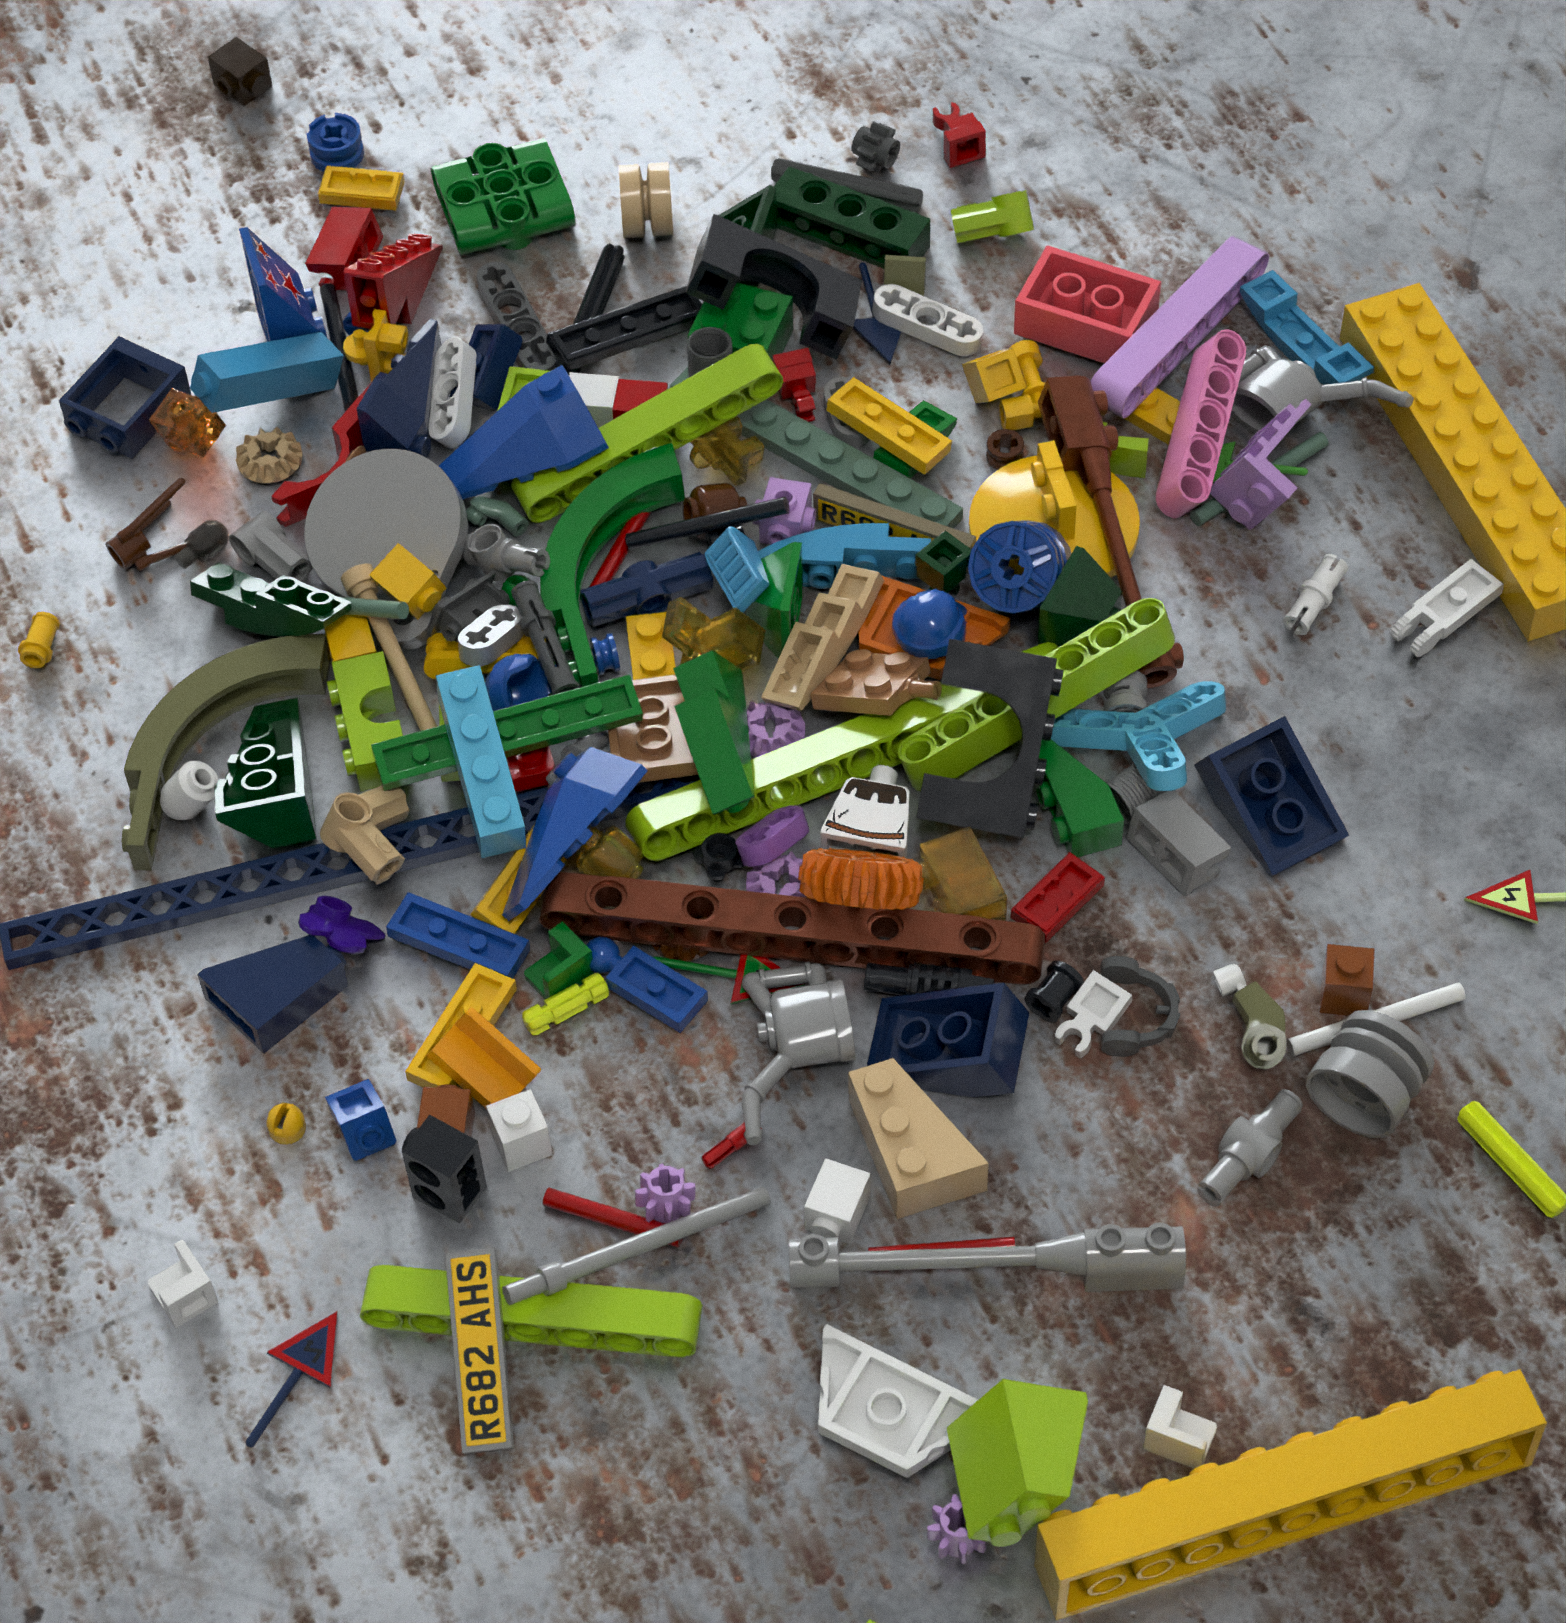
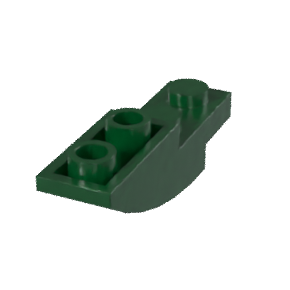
(267, 608)

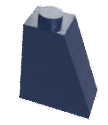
(275, 988)

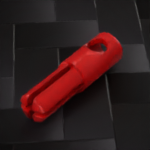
(729, 1145)

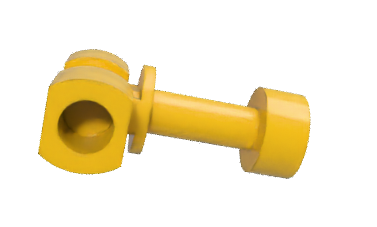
(1022, 410)

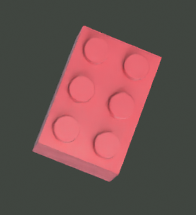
(1083, 304)

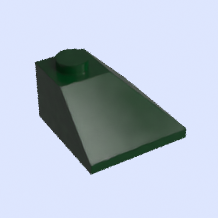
(1077, 600)

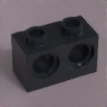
(444, 1168)

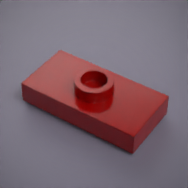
(1058, 895)

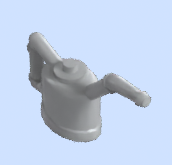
(1273, 383)
(801, 1024)

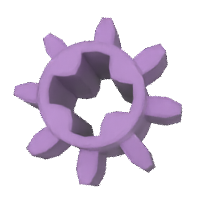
(665, 1194)
(952, 1543)

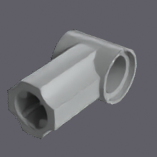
(266, 544)

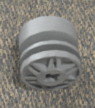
(1370, 1073)

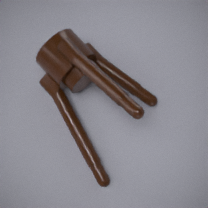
(131, 544)

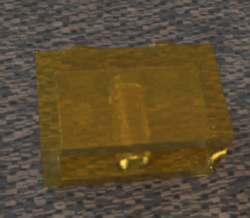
(961, 877)

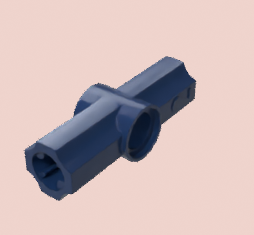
(646, 588)

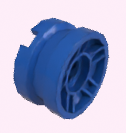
(335, 142)

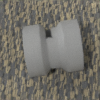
(1127, 694)

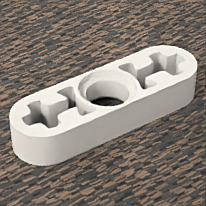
(919, 305)
(452, 417)

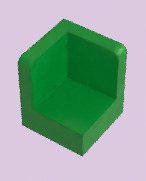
(563, 966)

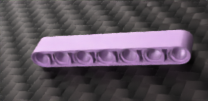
(1178, 326)

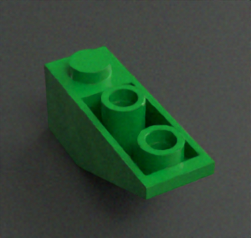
(1079, 802)

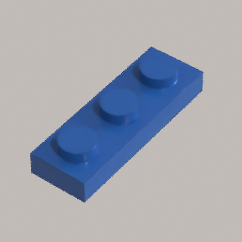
(456, 936)

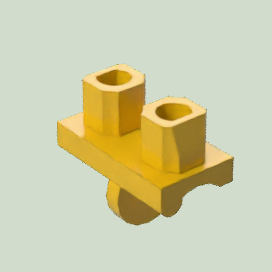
(377, 345)

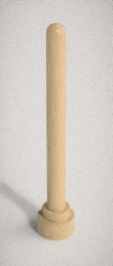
(361, 585)

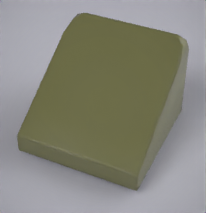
(906, 272)

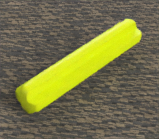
(1513, 1159)

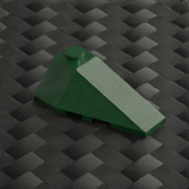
(269, 779)

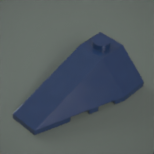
(398, 403)

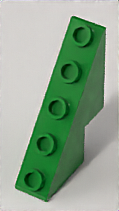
(717, 729)

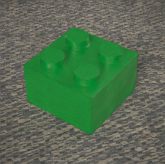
(751, 318)

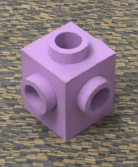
(801, 514)

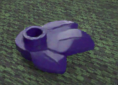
(333, 920)

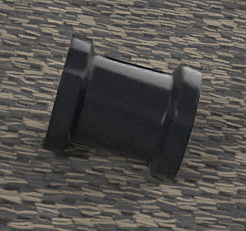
(1054, 991)

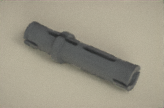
(529, 603)

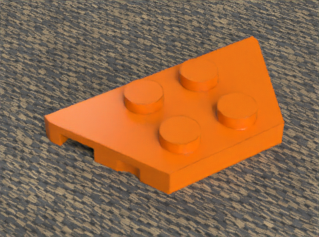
(877, 633)

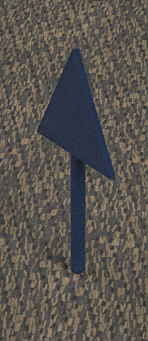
(878, 335)

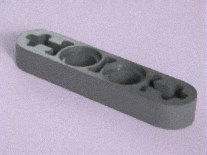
(519, 321)

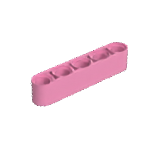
(1201, 424)

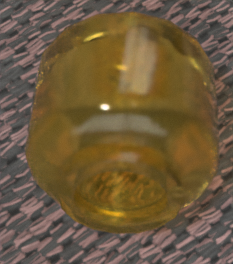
(610, 854)

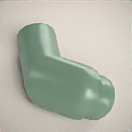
(500, 510)

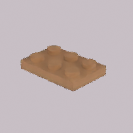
(658, 738)

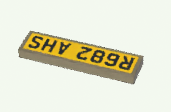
(843, 508)

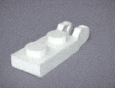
(1448, 606)

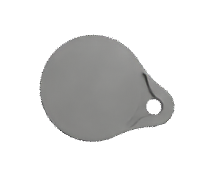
(384, 502)

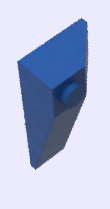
(532, 432)
(579, 797)

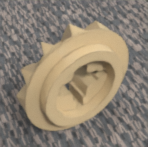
(269, 468)

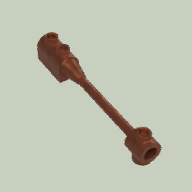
(1075, 423)

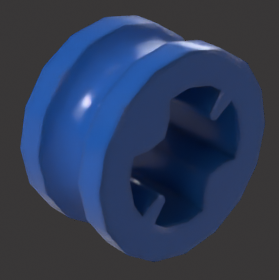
(605, 654)

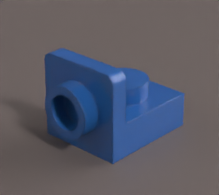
(361, 1119)

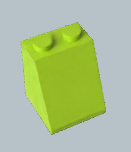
(1016, 1457)

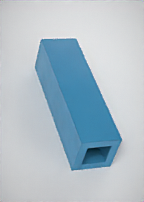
(266, 372)

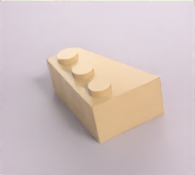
(912, 1141)

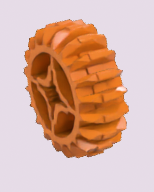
(860, 879)

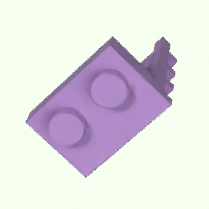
(1251, 484)

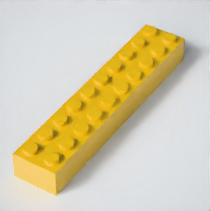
(1467, 452)
(1287, 1492)

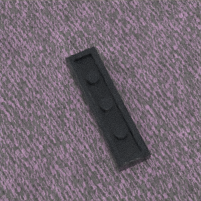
(624, 329)

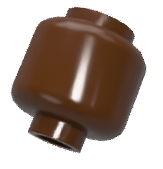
(711, 499)

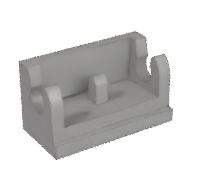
(1177, 841)

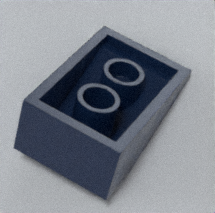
(1272, 796)
(954, 1039)

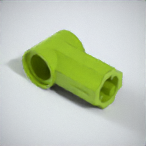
(1002, 215)

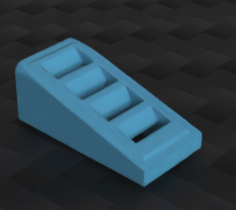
(737, 567)

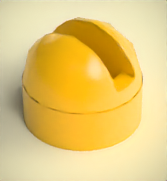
(293, 1126)

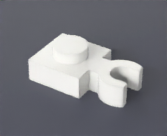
(1095, 1007)

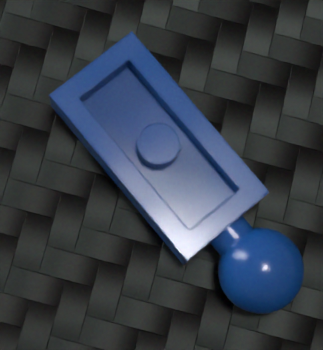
(648, 983)

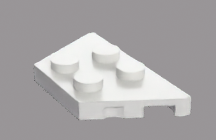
(884, 1405)

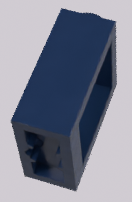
(117, 362)

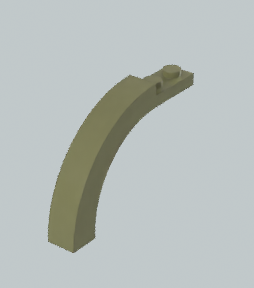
(200, 702)

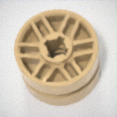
(645, 200)

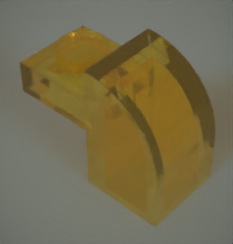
(729, 634)

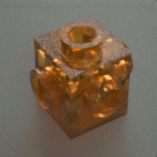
(186, 423)

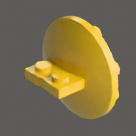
(1045, 493)

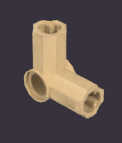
(355, 829)

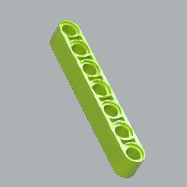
(670, 417)
(1089, 665)
(575, 1317)

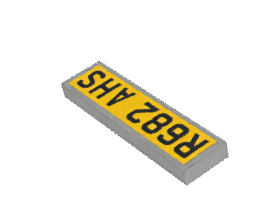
(479, 1351)

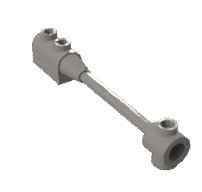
(1106, 1257)

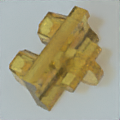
(725, 451)

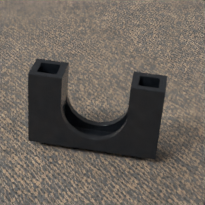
(820, 291)
(1026, 686)

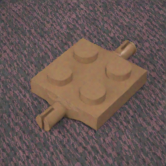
(875, 683)

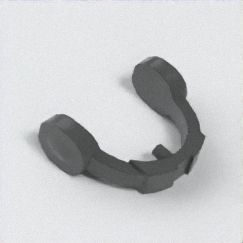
(1128, 1042)

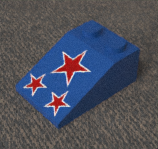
(278, 292)

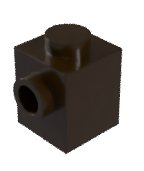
(240, 71)

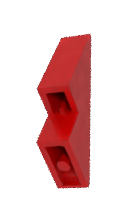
(391, 280)

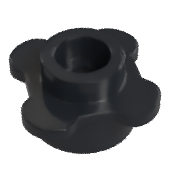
(714, 846)

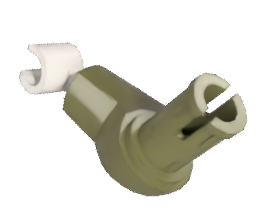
(1264, 1019)

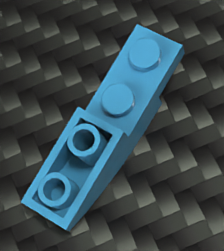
(853, 545)

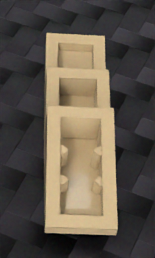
(823, 640)

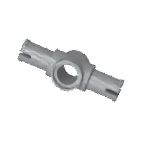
(493, 551)
(1250, 1147)

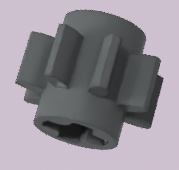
(875, 147)

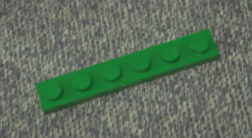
(520, 728)

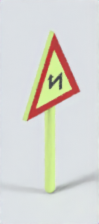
(1514, 897)

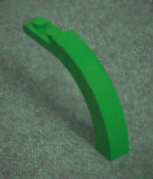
(587, 524)

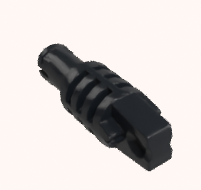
(919, 978)

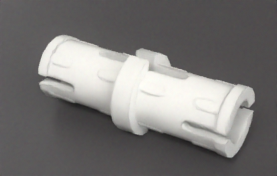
(1315, 594)

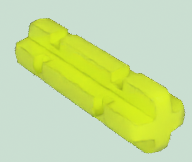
(565, 1004)

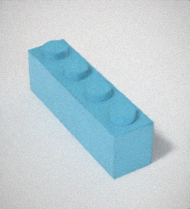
(481, 761)

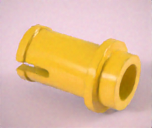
(36, 648)

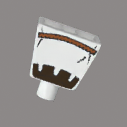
(870, 815)

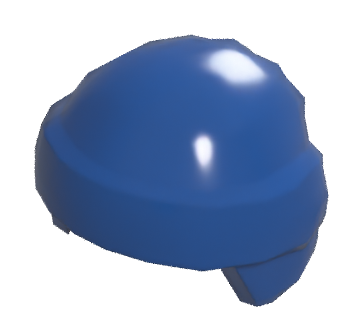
(928, 622)
(516, 681)

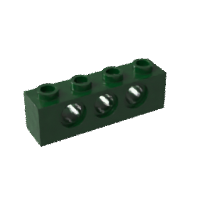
(848, 219)

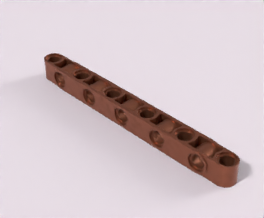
(758, 922)

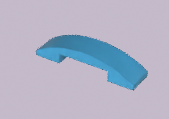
(1297, 335)

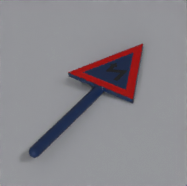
(307, 1354)

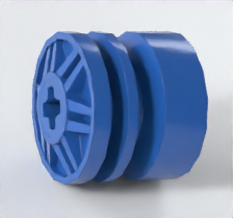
(1039, 551)

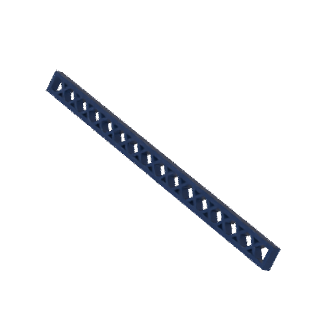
(272, 889)

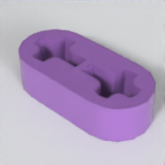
(772, 836)

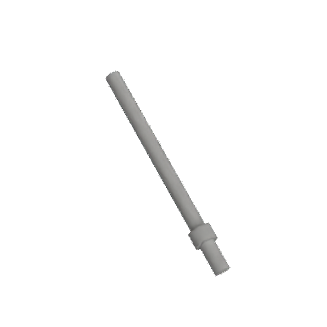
(555, 1276)

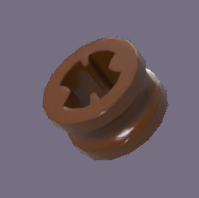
(1000, 439)

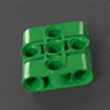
(511, 190)

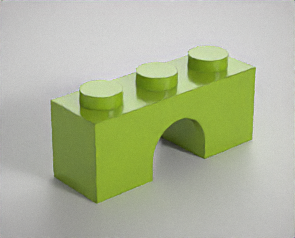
(363, 692)

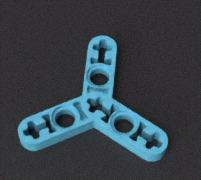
(1147, 733)

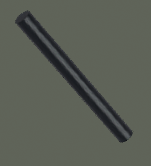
(337, 337)
(707, 523)

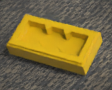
(361, 188)

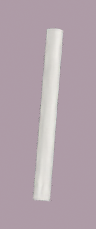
(1399, 1011)

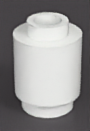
(188, 790)

